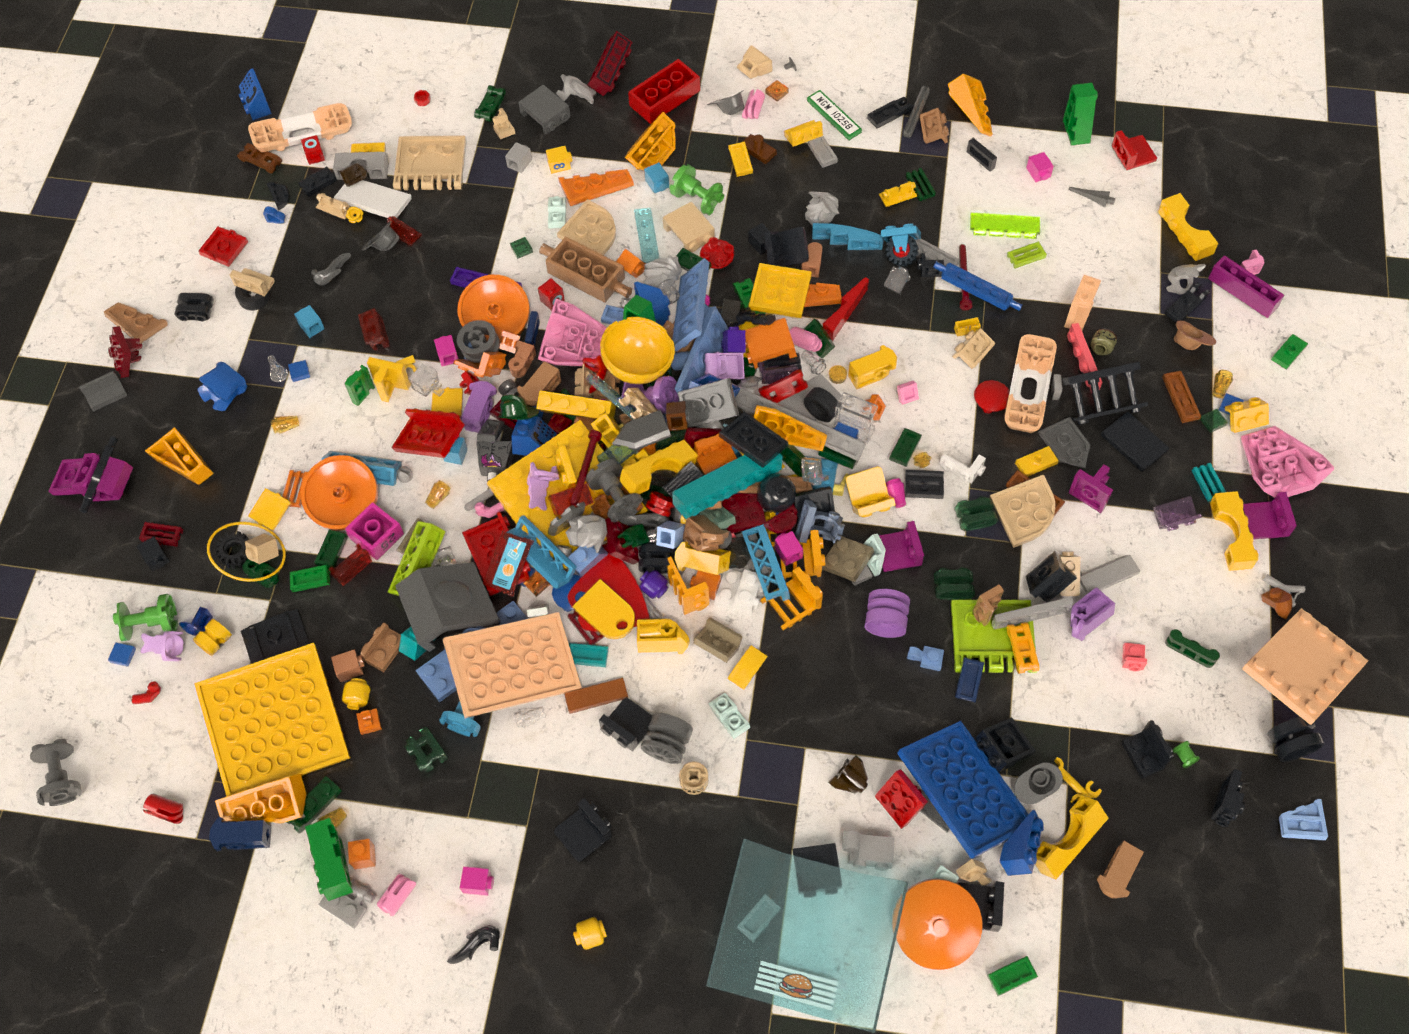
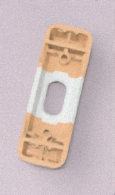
(275, 134)
(1035, 361)

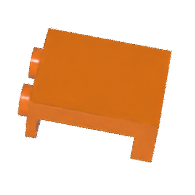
(769, 342)

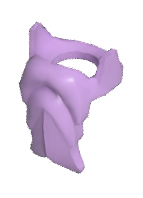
(538, 482)
(167, 645)

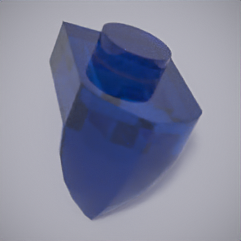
(198, 623)

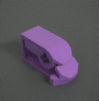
(478, 405)
(1090, 613)

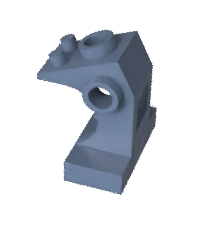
(830, 531)

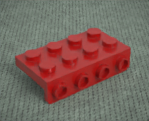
(428, 433)
(482, 545)

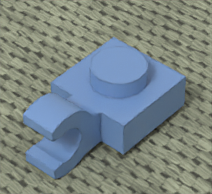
(930, 657)

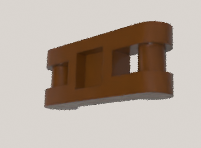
(260, 159)

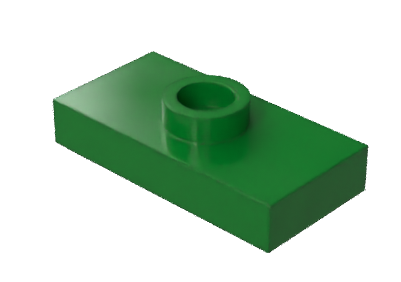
(1289, 351)
(309, 578)
(1012, 976)

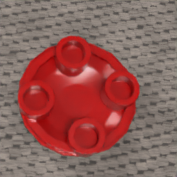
(717, 252)
(991, 396)

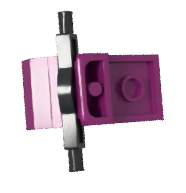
(93, 477)

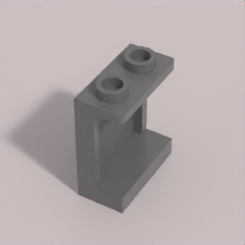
(545, 108)

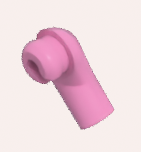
(488, 512)

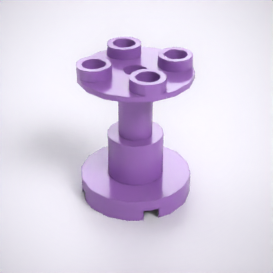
(659, 394)

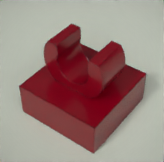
(559, 423)

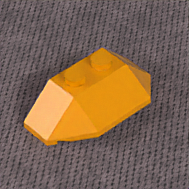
(654, 144)

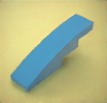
(841, 235)

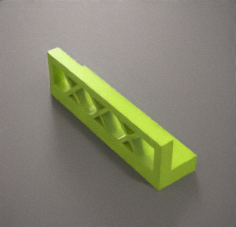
(423, 557)

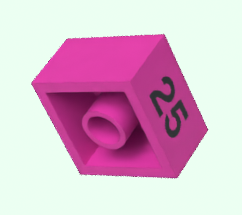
(374, 531)

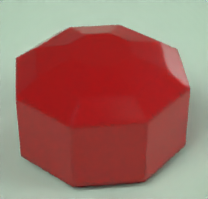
(422, 98)

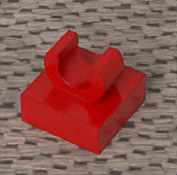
(467, 379)

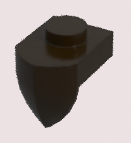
(353, 174)

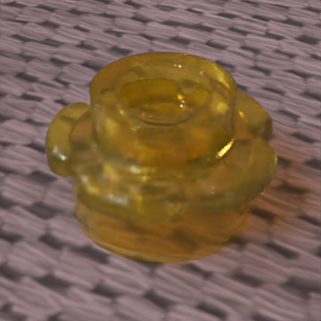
(922, 460)

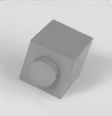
(518, 157)

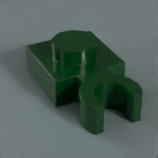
(634, 536)

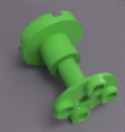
(687, 183)
(161, 615)

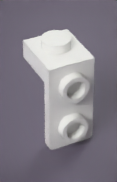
(962, 471)

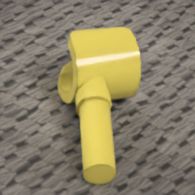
(838, 490)

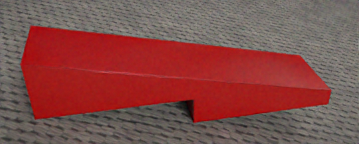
(848, 304)

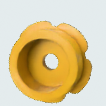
(350, 214)

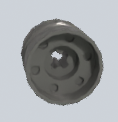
(666, 738)

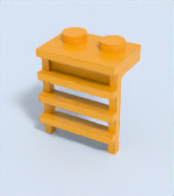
(811, 555)
(805, 594)
(691, 599)

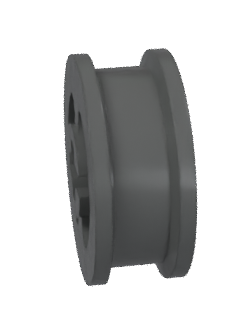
(474, 333)

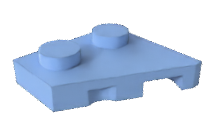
(1304, 822)

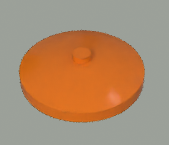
(496, 301)
(338, 491)
(939, 924)

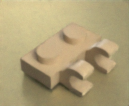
(639, 400)

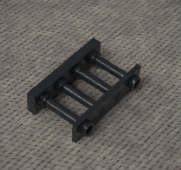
(1093, 379)

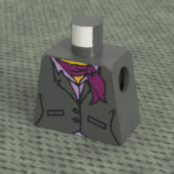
(494, 457)

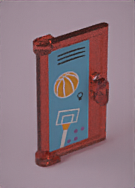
(509, 565)

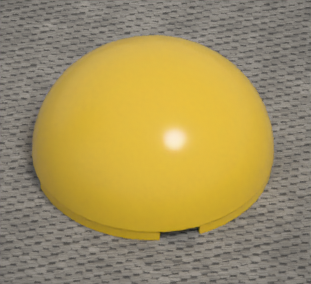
(637, 350)

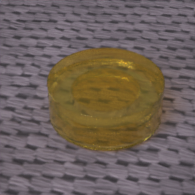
(837, 374)

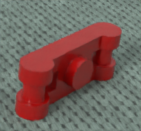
(784, 388)

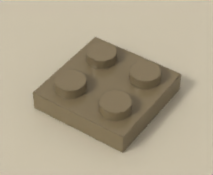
(847, 558)

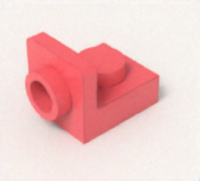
(1134, 656)

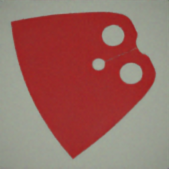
(620, 580)

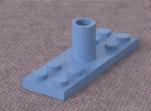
(691, 305)
(709, 341)
(437, 671)

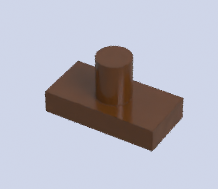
(759, 149)

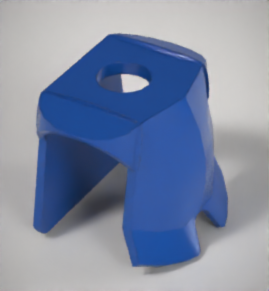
(221, 386)

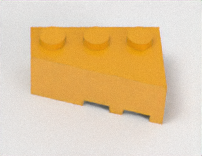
(180, 456)

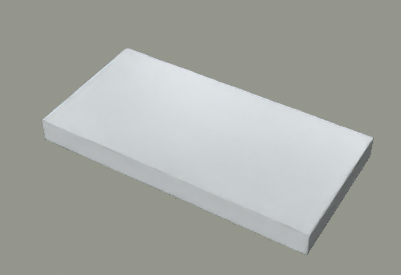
(374, 198)

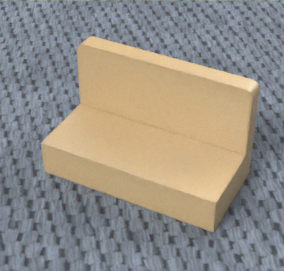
(252, 281)

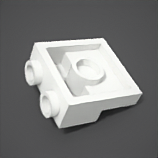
(739, 591)

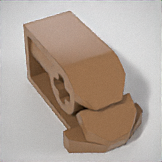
(544, 379)
(703, 534)
(1120, 871)

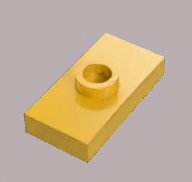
(368, 147)
(740, 159)
(1037, 461)

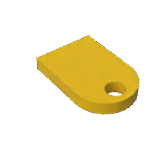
(604, 610)

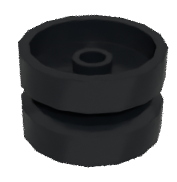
(1295, 739)

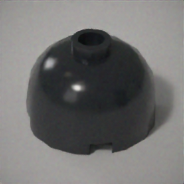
(776, 493)

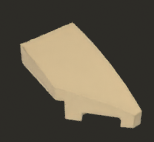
(502, 125)

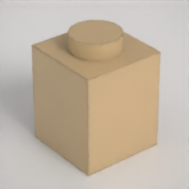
(261, 548)

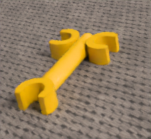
(1075, 785)

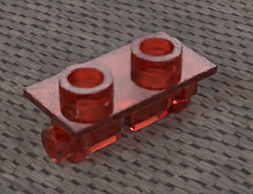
(405, 232)

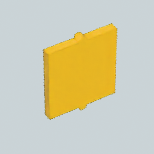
(449, 401)
(269, 509)

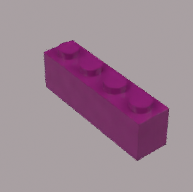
(1246, 286)

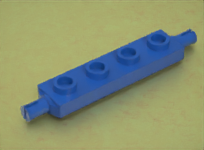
(977, 286)

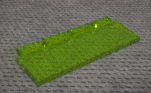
(999, 223)

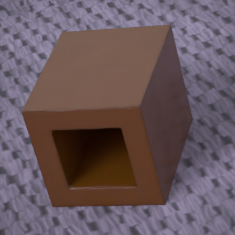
(676, 416)

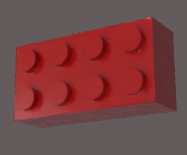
(664, 91)

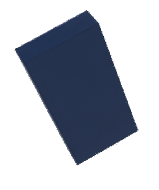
(532, 329)
(969, 680)

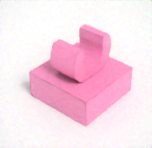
(907, 392)

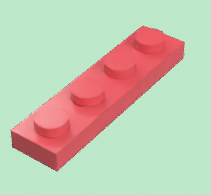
(1082, 352)

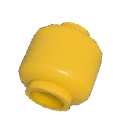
(356, 693)
(590, 933)

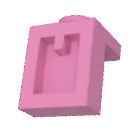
(1254, 263)

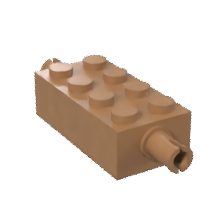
(585, 269)

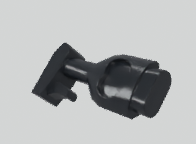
(757, 319)

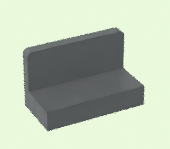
(103, 391)

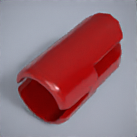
(164, 808)

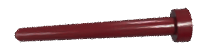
(965, 304)
(594, 436)

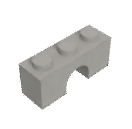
(374, 162)

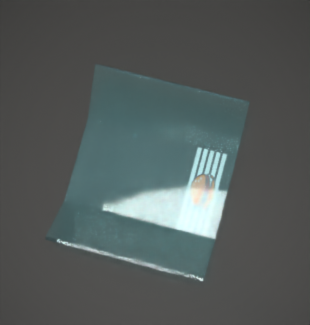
(808, 936)

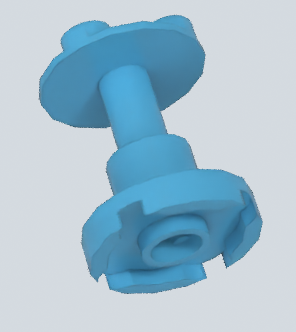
(459, 724)

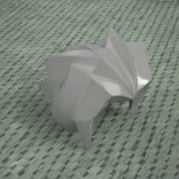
(821, 208)
(661, 270)
(587, 531)

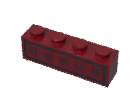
(610, 63)

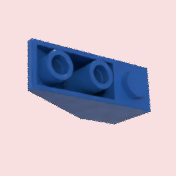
(1021, 848)

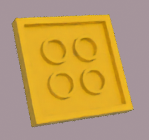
(780, 290)

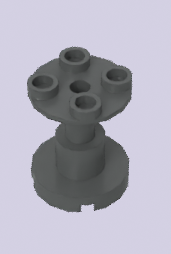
(607, 479)
(58, 787)

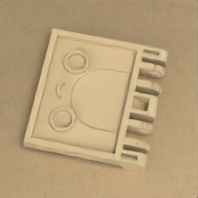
(429, 160)

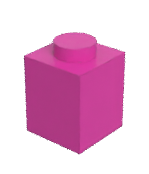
(1039, 167)
(446, 350)
(788, 548)
(476, 881)

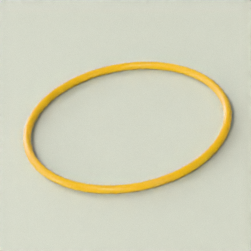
(245, 579)

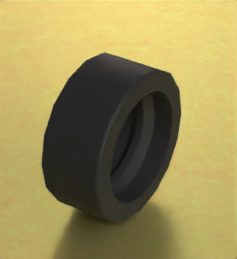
(821, 404)

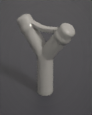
(1288, 588)

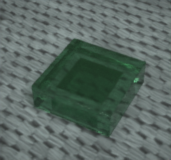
(521, 247)
(1213, 420)

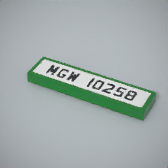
(834, 115)

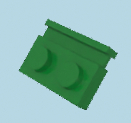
(359, 385)

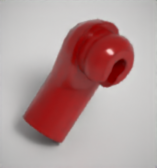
(147, 697)

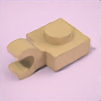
(973, 871)

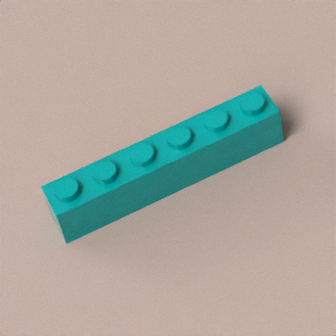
(722, 484)

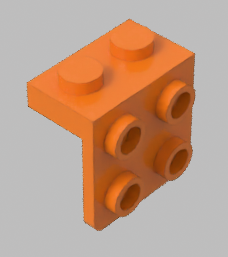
(490, 364)
(713, 453)

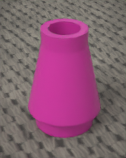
(896, 490)

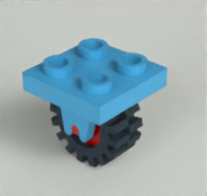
(901, 244)

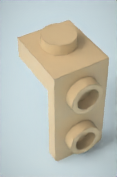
(1073, 563)

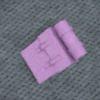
(725, 365)

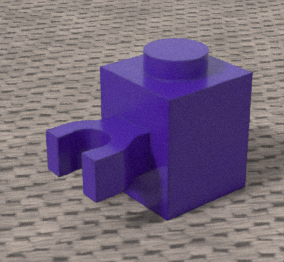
(733, 340)

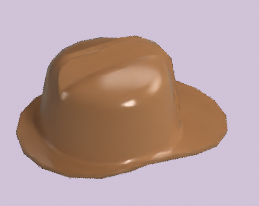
(1191, 337)

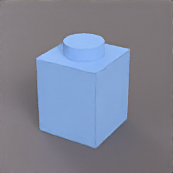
(670, 534)

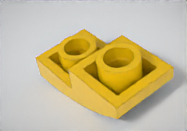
(747, 667)

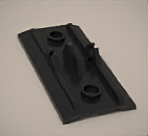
(274, 636)

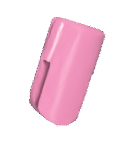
(753, 104)
(805, 339)
(396, 894)

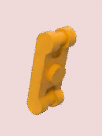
(1023, 647)

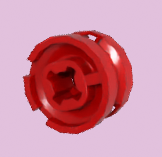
(660, 504)

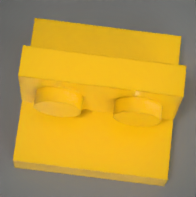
(388, 376)

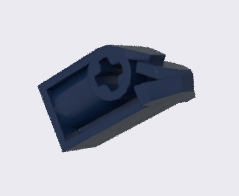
(240, 834)

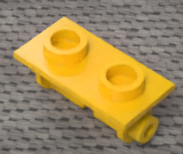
(898, 194)

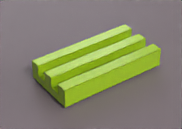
(1028, 257)

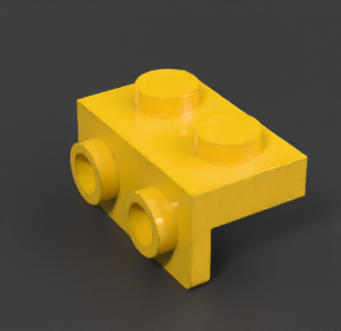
(804, 132)
(1248, 414)

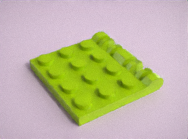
(980, 641)

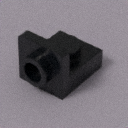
(926, 267)

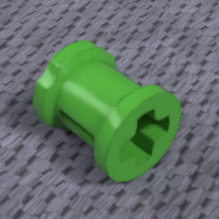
(1186, 754)

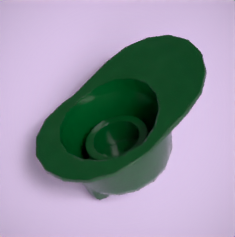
(516, 408)

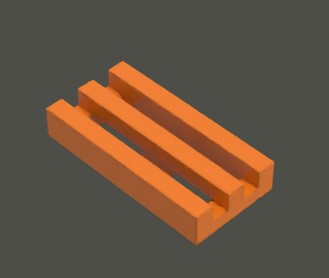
(288, 486)

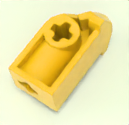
(872, 367)
(706, 561)
(661, 636)

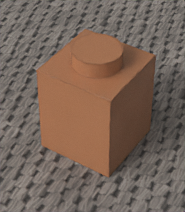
(348, 665)

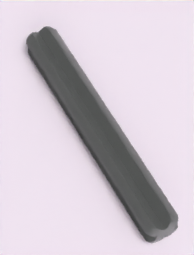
(916, 111)

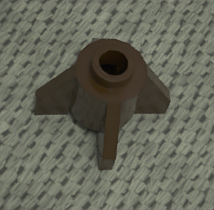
(851, 776)

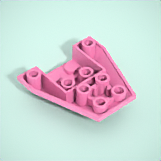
(570, 336)
(1283, 462)

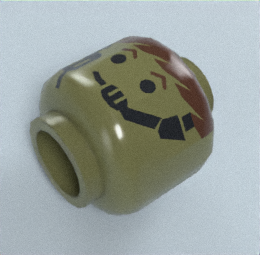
(1103, 342)

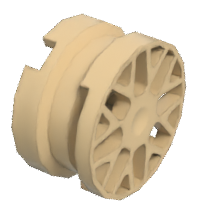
(693, 777)

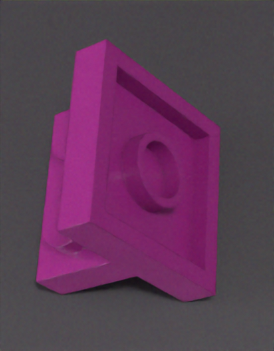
(1092, 489)

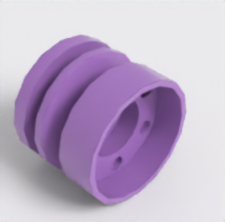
(887, 613)

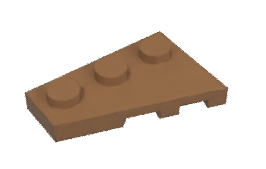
(133, 322)

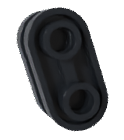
(194, 306)
(655, 558)

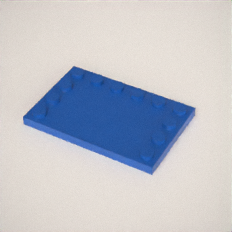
(964, 788)

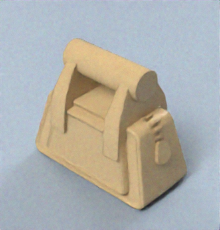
(757, 63)

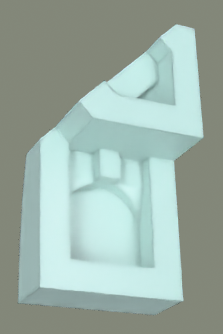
(877, 559)

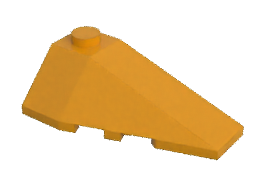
(970, 98)
(789, 428)
(270, 802)

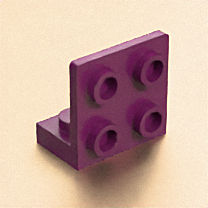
(1270, 518)
(902, 549)

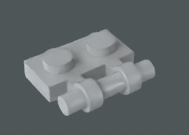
(345, 908)

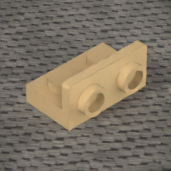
(974, 347)

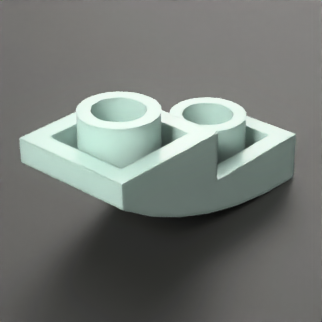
(557, 212)
(729, 716)

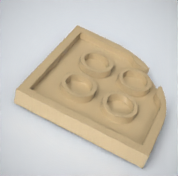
(590, 227)
(1025, 509)

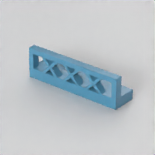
(383, 469)
(540, 557)
(773, 563)

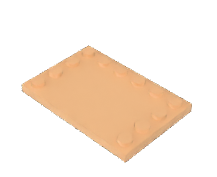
(511, 664)
(1305, 666)

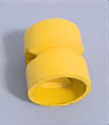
(212, 636)

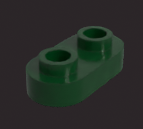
(259, 571)

